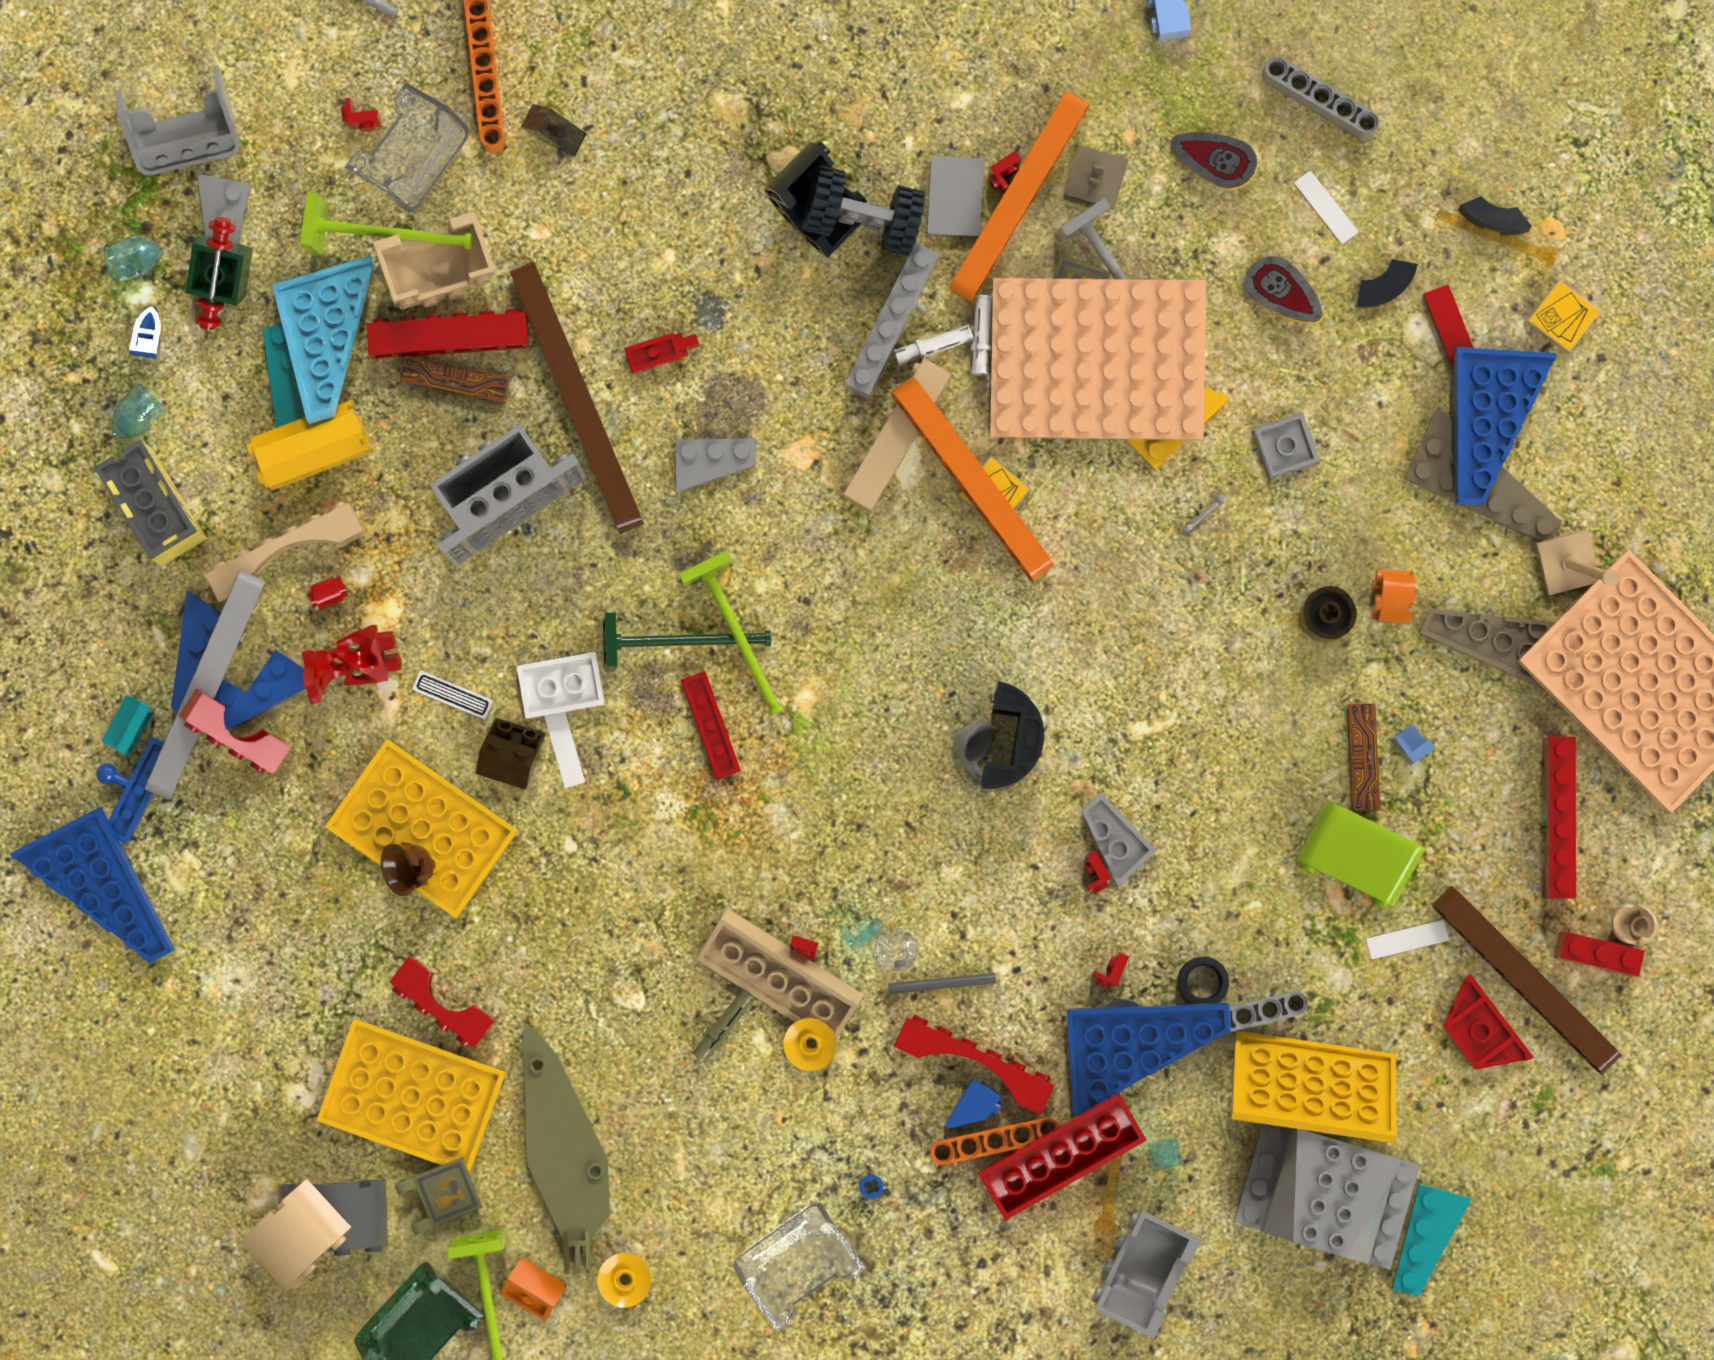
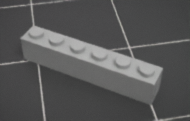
(892, 321)

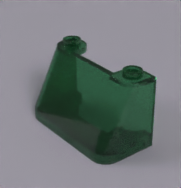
(417, 1319)

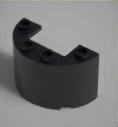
(790, 193)
(1027, 742)

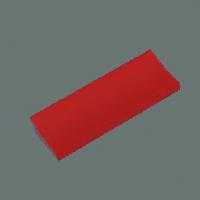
(1062, 1156)

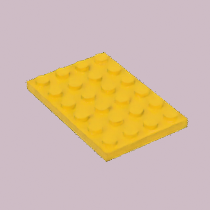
(410, 803)
(1314, 1086)
(410, 1095)

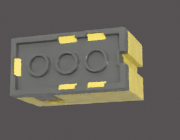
(150, 503)

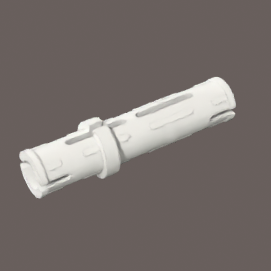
(981, 335)
(927, 347)

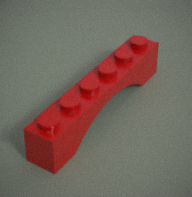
(1560, 783)
(1026, 1089)

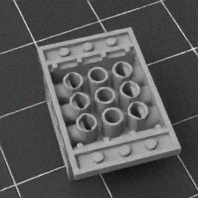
(499, 491)
(1327, 1194)

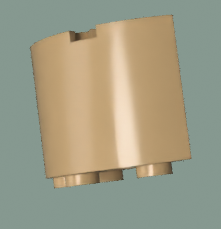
(434, 271)
(296, 1236)

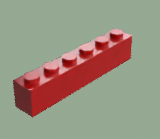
(447, 335)

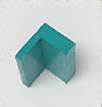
(128, 725)

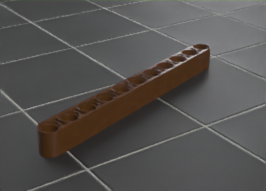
(576, 397)

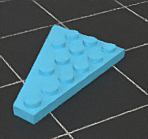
(320, 327)

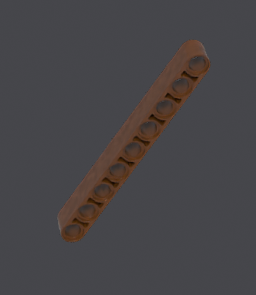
(1526, 980)

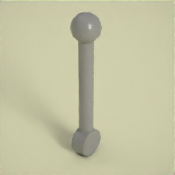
(1219, 499)

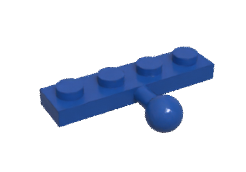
(134, 798)

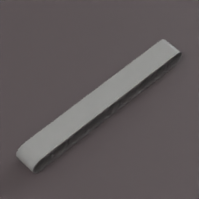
(206, 679)

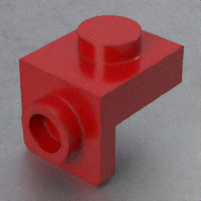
(362, 120)

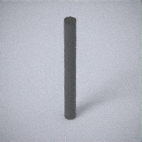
(942, 983)

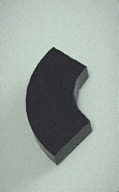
(1503, 220)
(1387, 286)

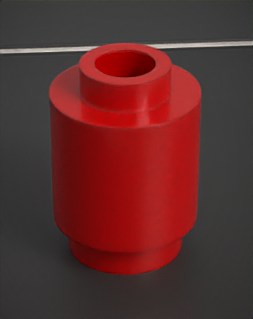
(327, 593)

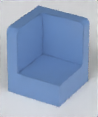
(1412, 744)

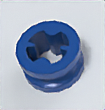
(869, 1178)

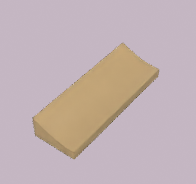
(777, 974)

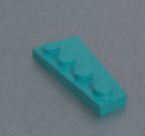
(283, 383)
(1428, 1231)

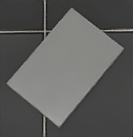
(955, 196)

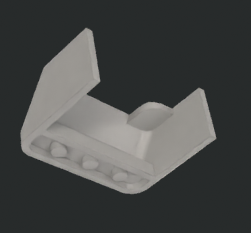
(183, 139)

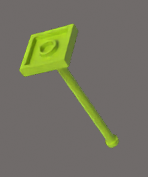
(316, 225)
(707, 572)
(477, 1246)

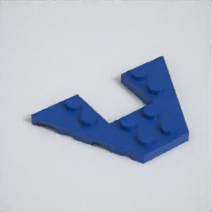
(275, 683)

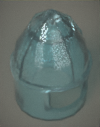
(131, 257)
(135, 413)

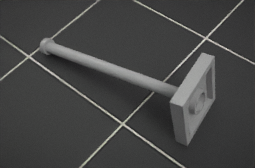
(1085, 224)

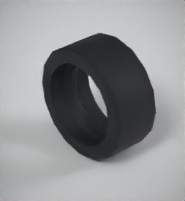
(1208, 962)

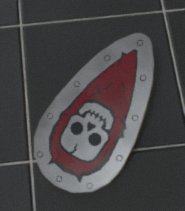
(1217, 158)
(1283, 290)

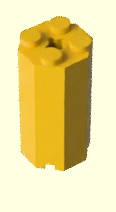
(308, 449)

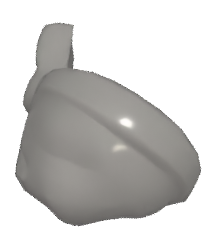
(972, 744)

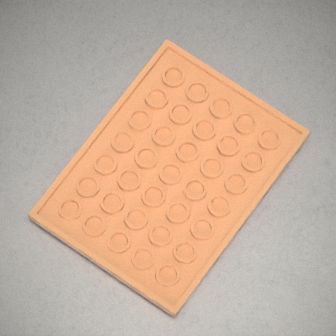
(1098, 359)
(1635, 679)

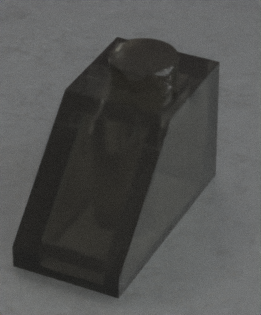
(553, 129)

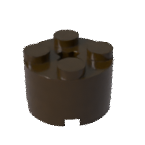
(1340, 606)

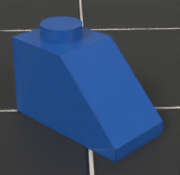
(974, 1105)

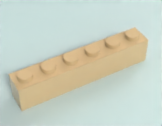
(891, 443)

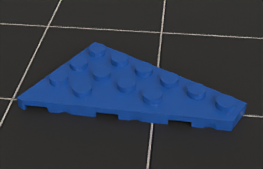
(1490, 405)

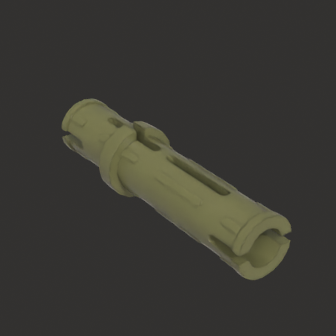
(723, 1026)

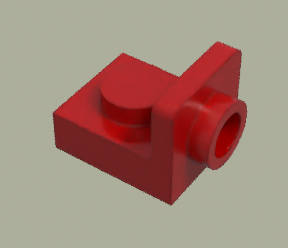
(1007, 166)
(1096, 867)
(804, 947)
(1115, 967)

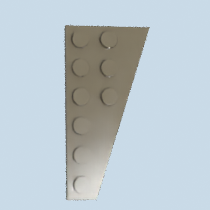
(1507, 500)
(1486, 638)

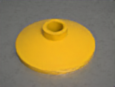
(798, 1049)
(624, 1294)

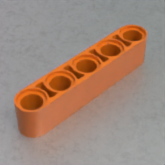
(980, 1138)

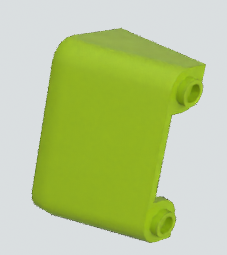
(1359, 854)

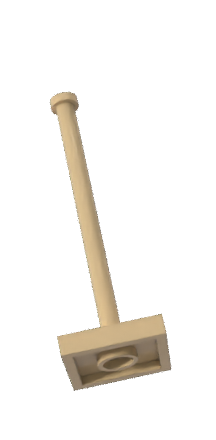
(1571, 563)

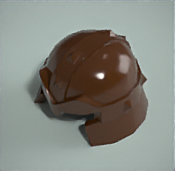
(406, 867)

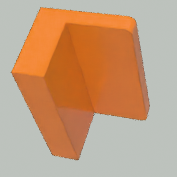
(533, 1289)

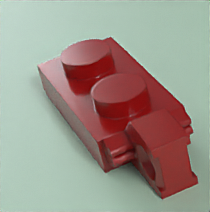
(659, 351)

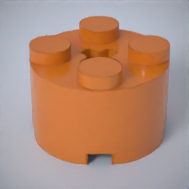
(1393, 596)

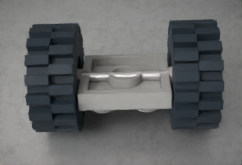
(899, 221)

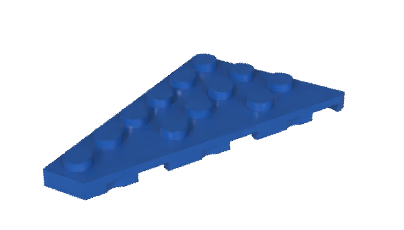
(96, 875)
(1125, 1044)

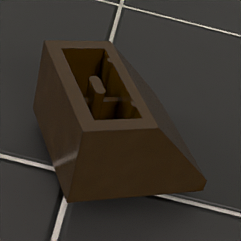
(510, 753)

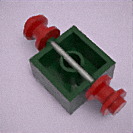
(217, 272)

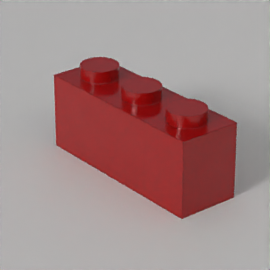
(1599, 954)

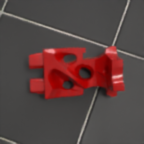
(369, 658)

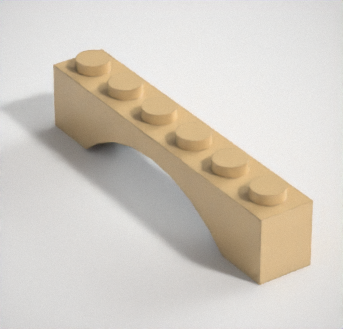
(336, 527)

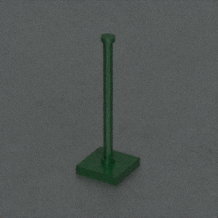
(614, 641)

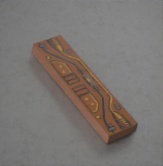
(454, 379)
(1363, 757)

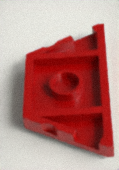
(1481, 1029)

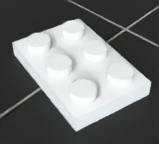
(560, 685)

